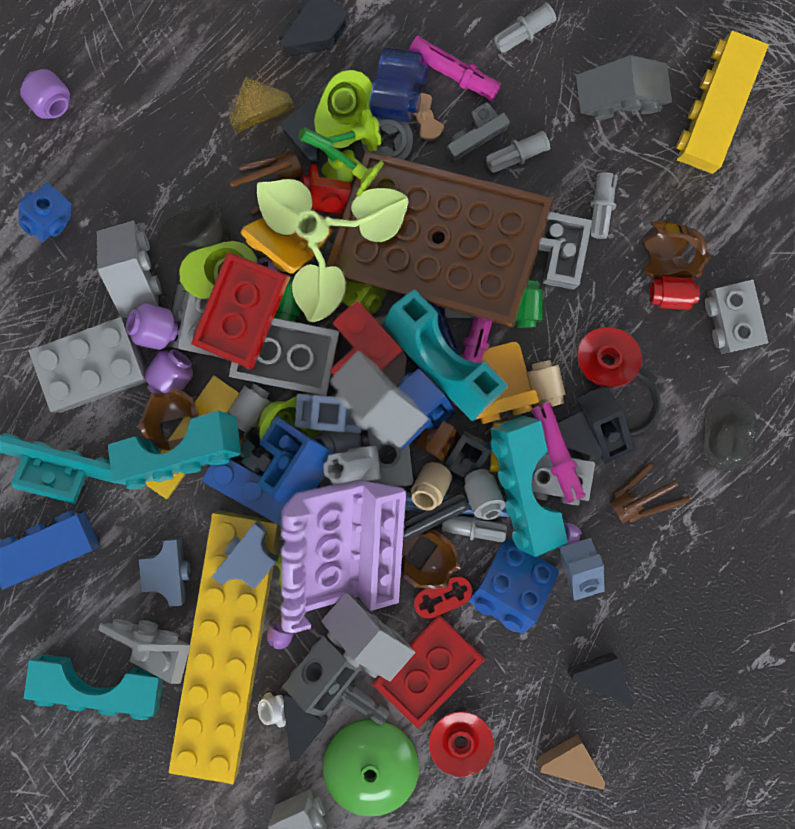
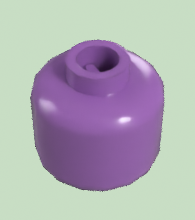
(45, 94)
(151, 326)
(168, 371)

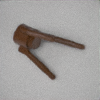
(283, 165)
(628, 506)

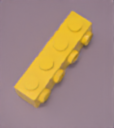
(722, 101)

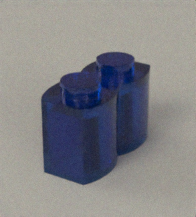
(397, 85)

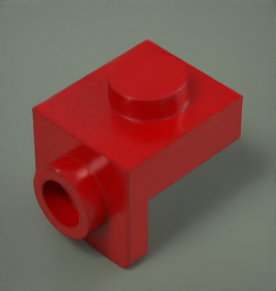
(326, 193)

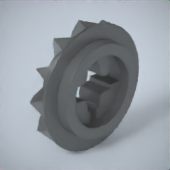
(402, 143)

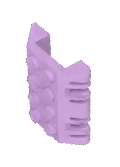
(338, 544)

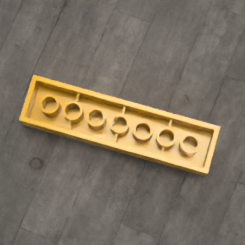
(221, 660)

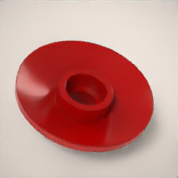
(612, 345)
(464, 759)

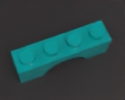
(416, 330)
(208, 440)
(518, 449)
(54, 680)

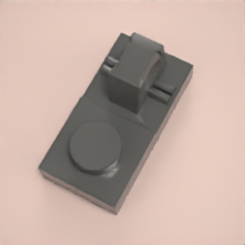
(487, 125)

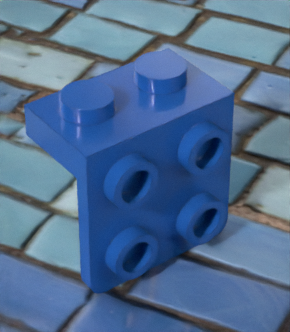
(515, 588)

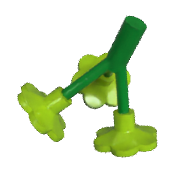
(344, 165)

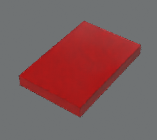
(240, 310)
(432, 673)

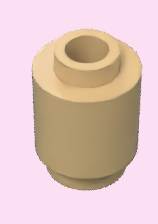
(547, 382)
(431, 486)

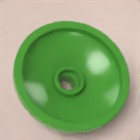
(374, 747)

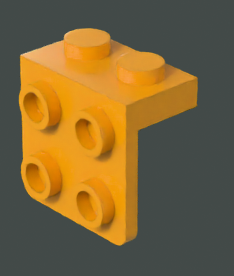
(286, 251)
(510, 366)

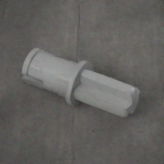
(525, 28)
(517, 152)
(603, 204)
(475, 528)

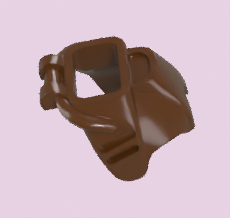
(667, 247)
(164, 409)
(437, 567)

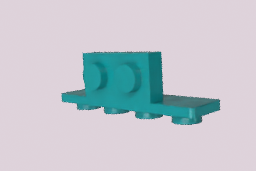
(52, 471)

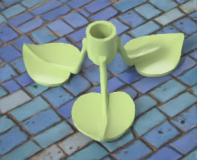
(287, 209)

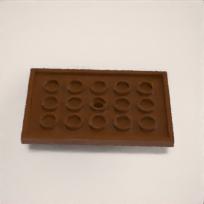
(484, 231)

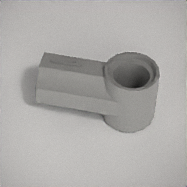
(353, 465)

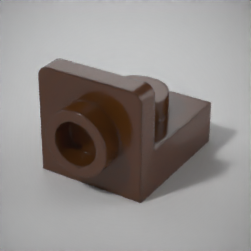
(438, 441)

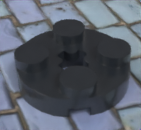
(254, 454)

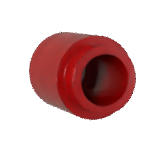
(674, 292)

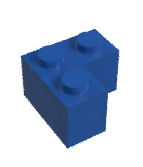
(428, 399)
(296, 461)

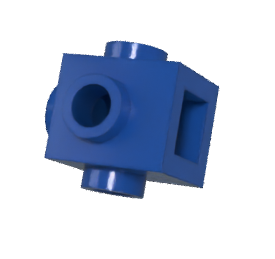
(44, 212)

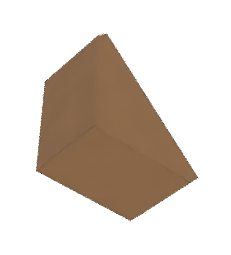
(572, 763)

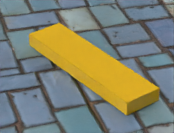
(214, 397)

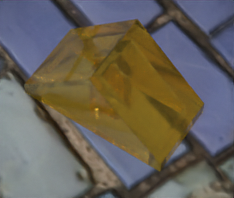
(258, 104)

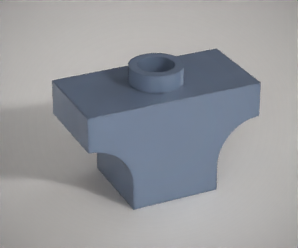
(324, 414)
(247, 558)
(583, 569)
(167, 572)

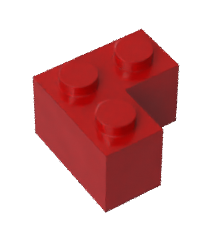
(365, 336)

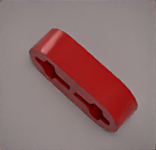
(445, 604)

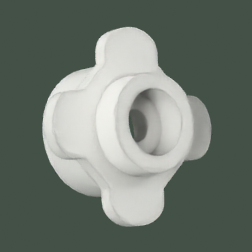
(272, 710)

